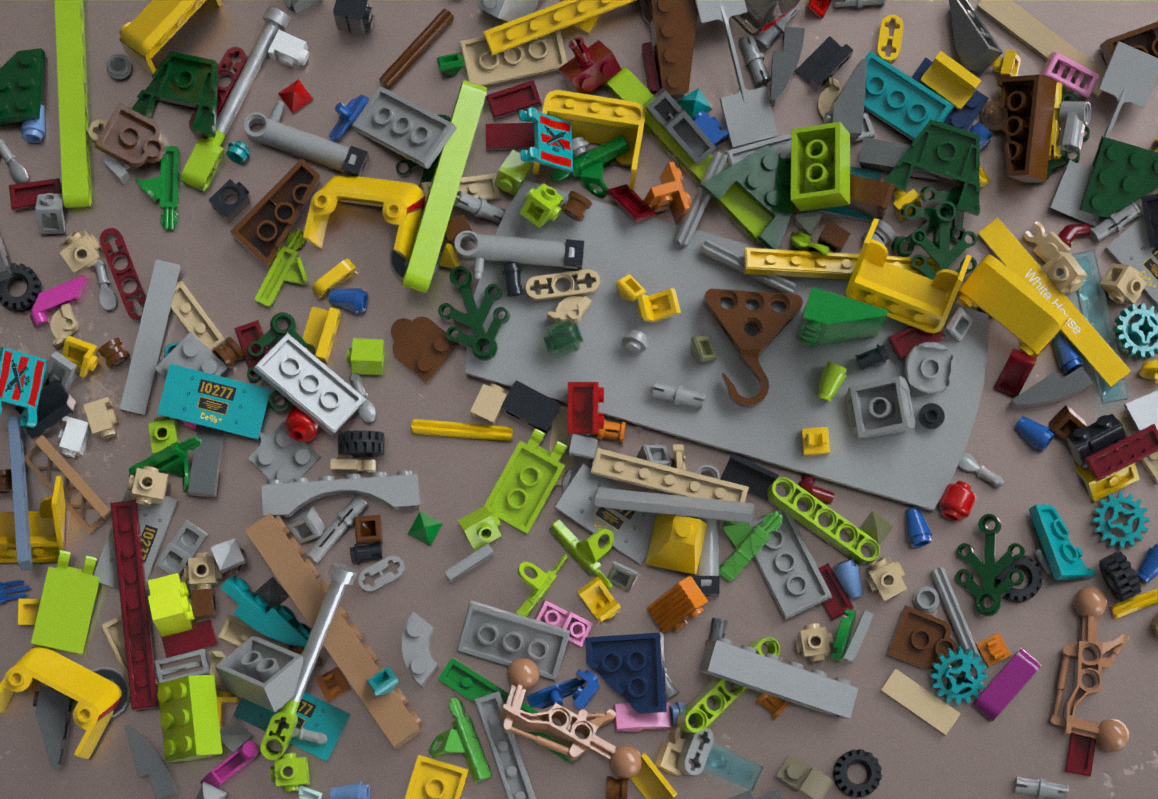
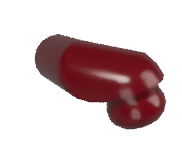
(1071, 231)
(821, 494)

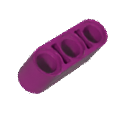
(1007, 684)

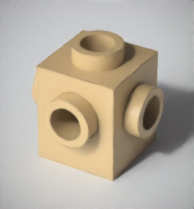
(72, 252)
(1123, 283)
(157, 486)
(204, 581)
(889, 585)
(811, 652)

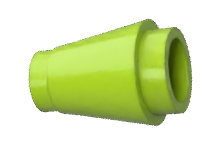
(831, 380)

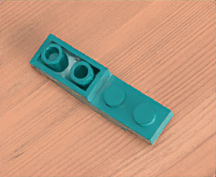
(274, 622)

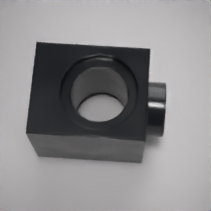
(230, 211)

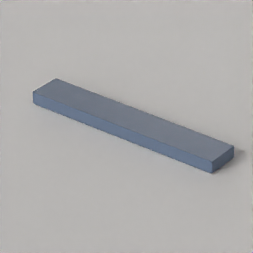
(19, 489)

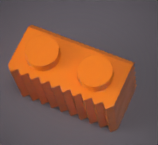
(677, 605)

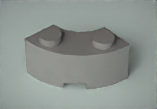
(416, 649)

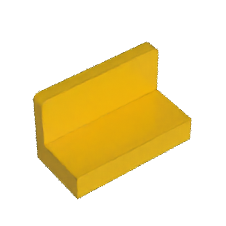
(950, 80)
(321, 331)
(1110, 484)
(651, 781)

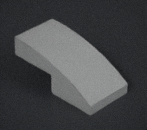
(183, 546)

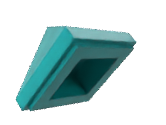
(694, 103)
(383, 682)

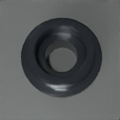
(925, 421)

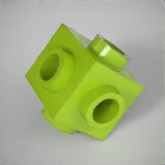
(541, 205)
(300, 772)

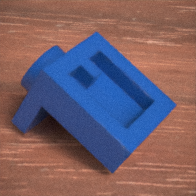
(585, 694)

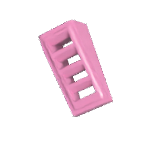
(1064, 61)

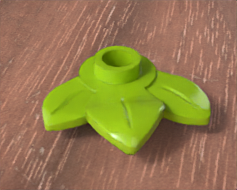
(803, 241)

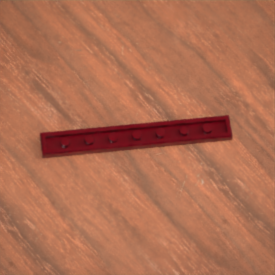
(134, 605)

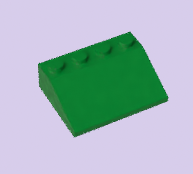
(837, 319)

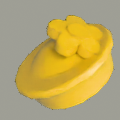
(1149, 370)

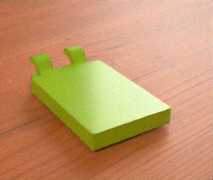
(526, 482)
(66, 605)

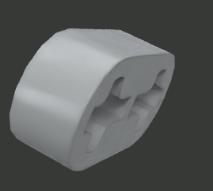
(378, 568)
(696, 751)

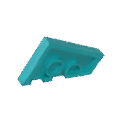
(1061, 554)

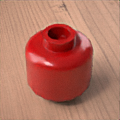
(300, 425)
(957, 501)

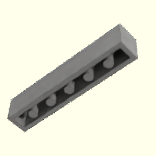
(778, 679)

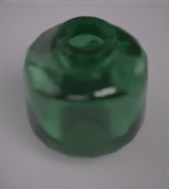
(563, 338)

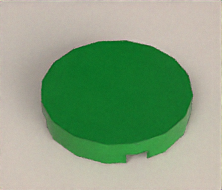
(843, 634)

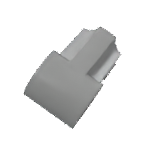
(1074, 117)

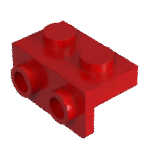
(584, 407)

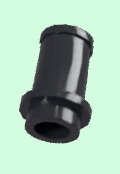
(513, 279)
(872, 357)
(365, 552)

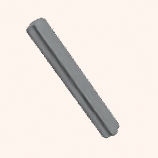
(700, 201)
(737, 262)
(953, 610)

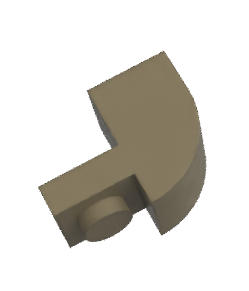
(804, 778)

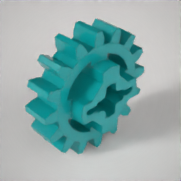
(1138, 334)
(1125, 529)
(955, 685)

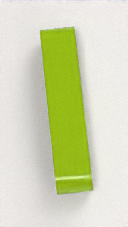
(835, 521)
(721, 697)

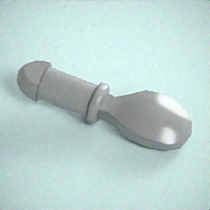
(17, 171)
(107, 296)
(367, 410)
(969, 464)
(319, 738)

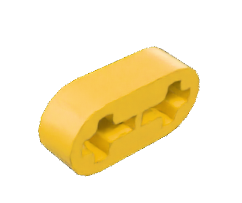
(895, 40)
(334, 278)

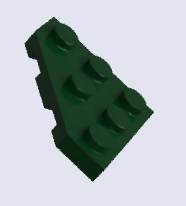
(22, 86)
(1119, 177)

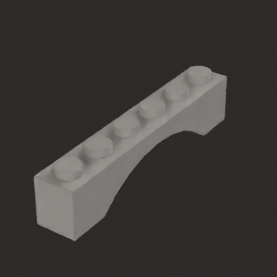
(396, 492)

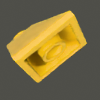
(676, 543)

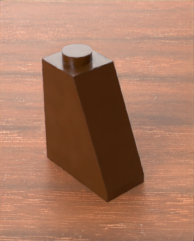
(869, 196)

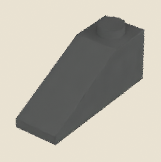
(972, 37)
(849, 104)
(54, 718)

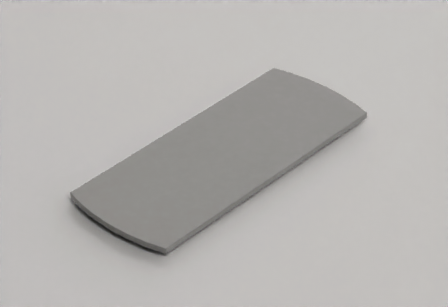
(899, 466)

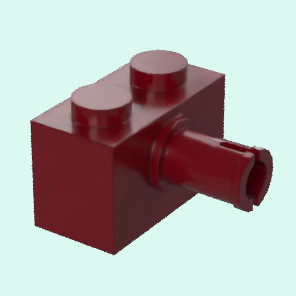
(589, 67)

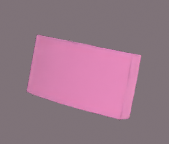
(559, 617)
(631, 721)

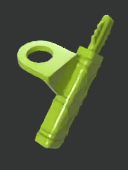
(283, 269)
(585, 551)
(539, 584)

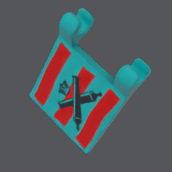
(552, 140)
(21, 382)

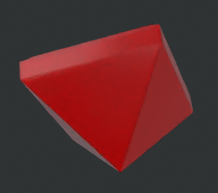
(819, 7)
(295, 96)

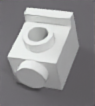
(289, 49)
(73, 437)

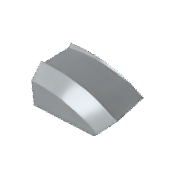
(880, 408)

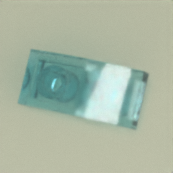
(733, 767)

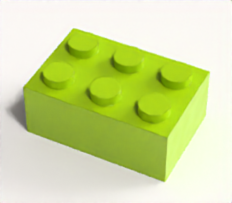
(820, 166)
(189, 718)

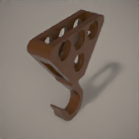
(765, 319)

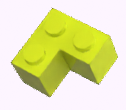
(170, 604)

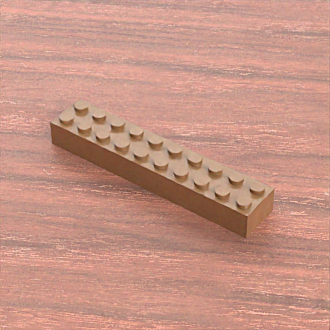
(342, 640)

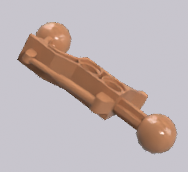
(524, 675)
(1111, 733)

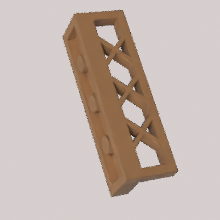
(72, 476)

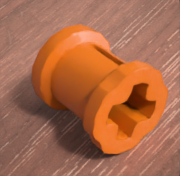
(619, 436)
(772, 704)

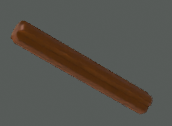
(416, 48)

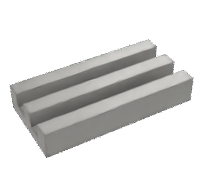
(469, 563)
(858, 637)
(203, 662)

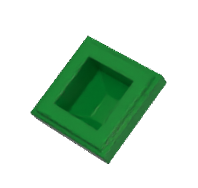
(451, 63)
(425, 528)

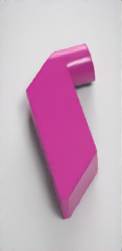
(55, 297)
(232, 765)

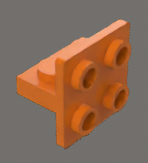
(669, 193)

